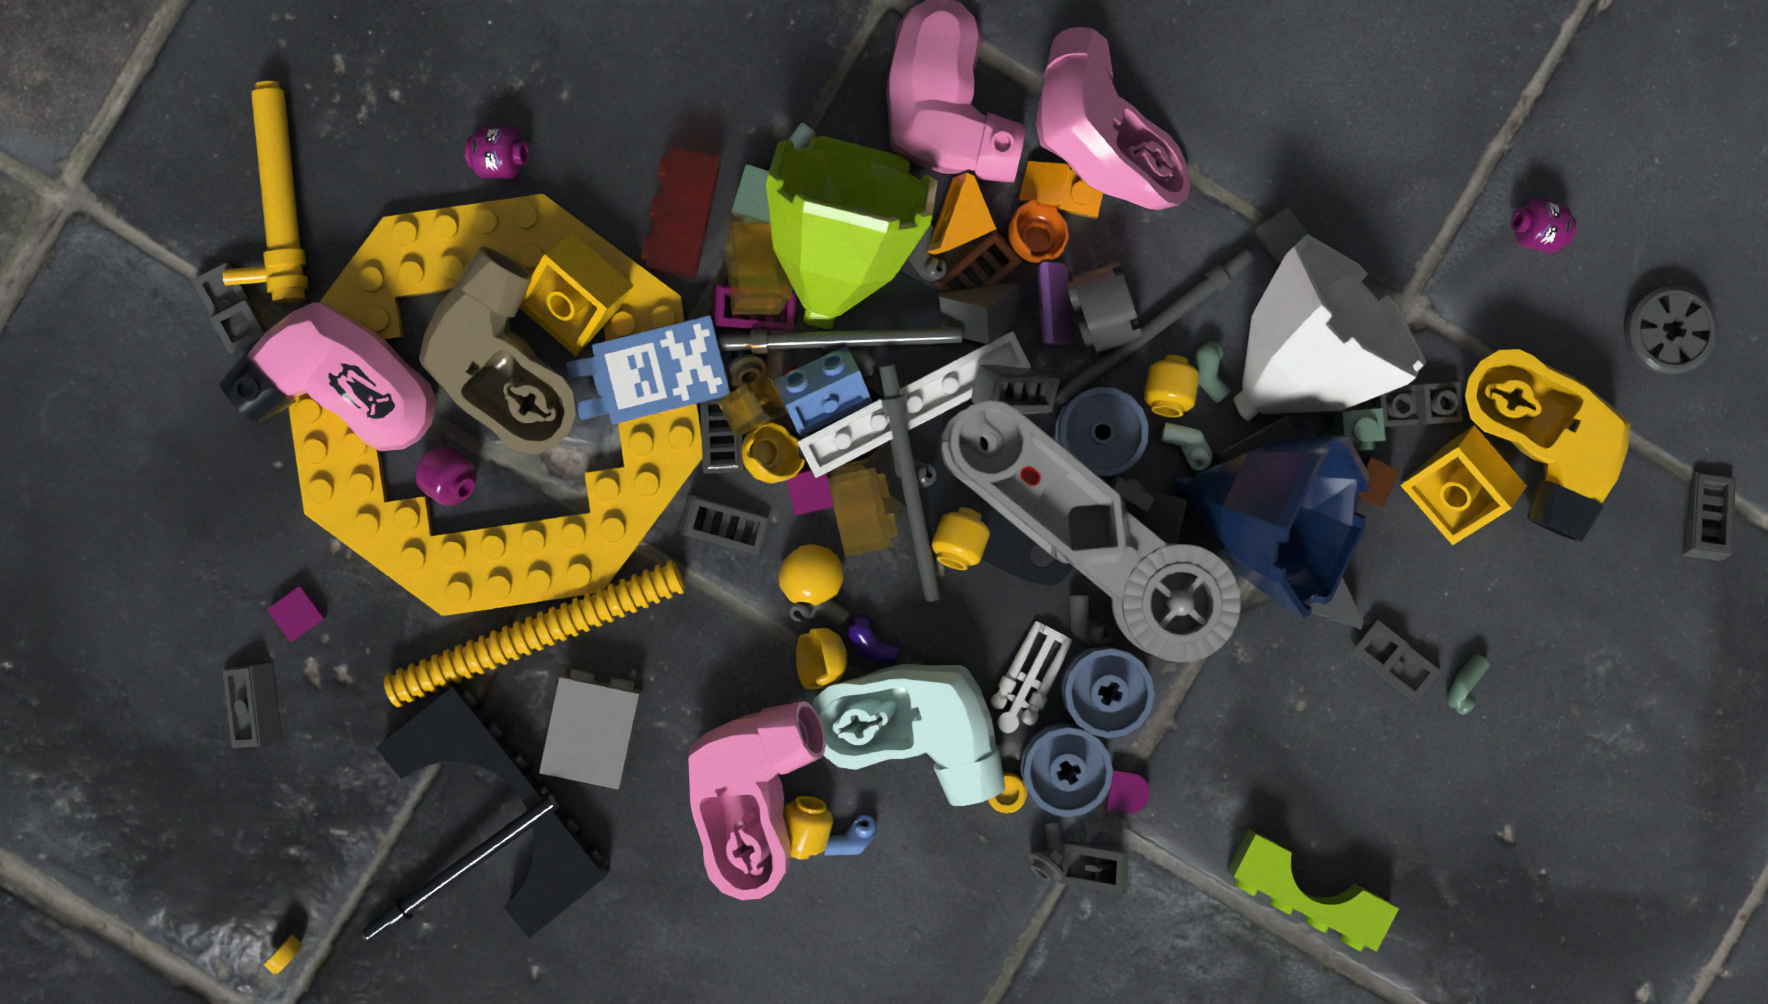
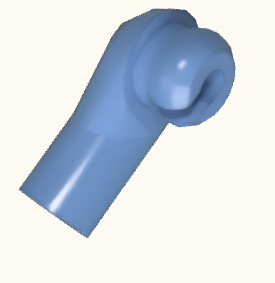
(855, 838)

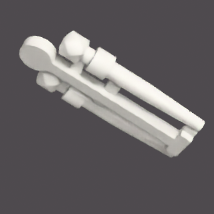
(1008, 721)

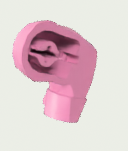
(933, 97)
(1102, 133)
(741, 797)

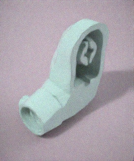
(913, 713)

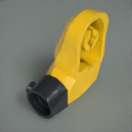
(1556, 424)

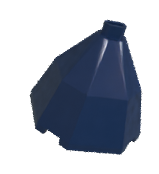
(1285, 515)

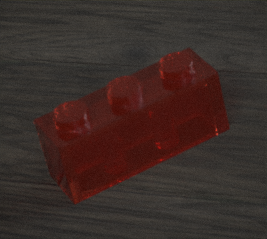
(681, 212)

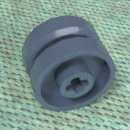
(1122, 420)
(1130, 696)
(1070, 792)

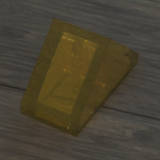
(752, 406)

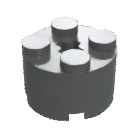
(1105, 307)

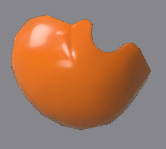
(1038, 232)

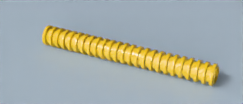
(533, 634)

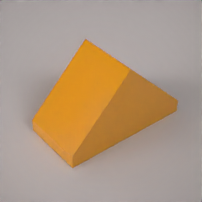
(961, 217)

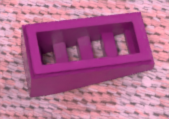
(717, 312)

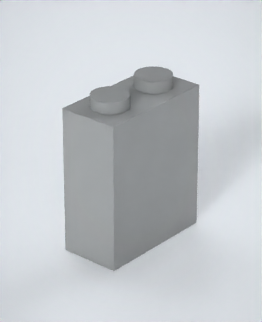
(591, 729)

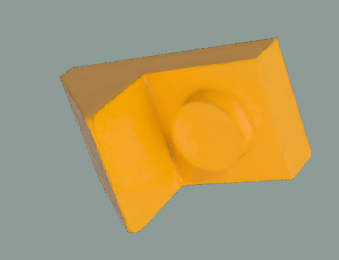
(1060, 187)

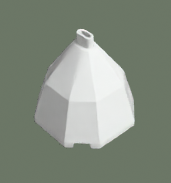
(1323, 338)

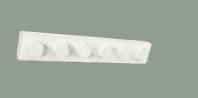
(924, 400)

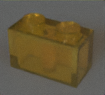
(754, 270)
(861, 511)

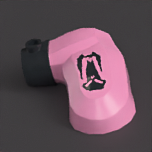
(341, 369)

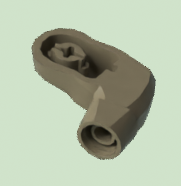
(492, 368)

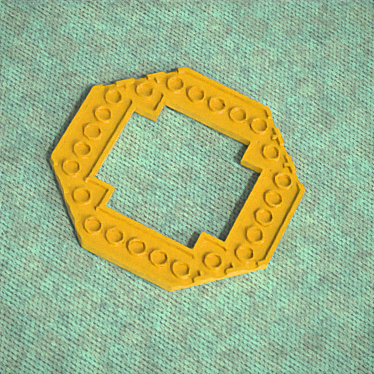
(507, 563)

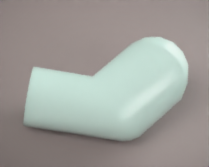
(1191, 442)

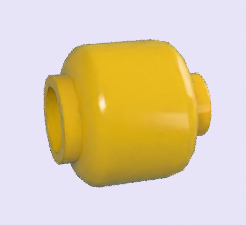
(1171, 386)
(960, 539)
(807, 826)

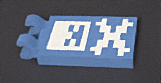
(653, 372)

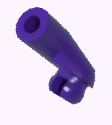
(866, 643)

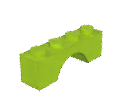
(1355, 912)

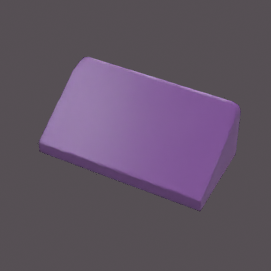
(1054, 304)

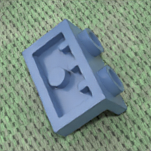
(823, 391)

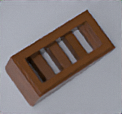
(1002, 244)

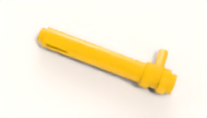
(283, 256)

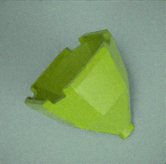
(843, 221)

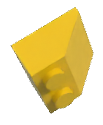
(574, 293)
(1464, 485)

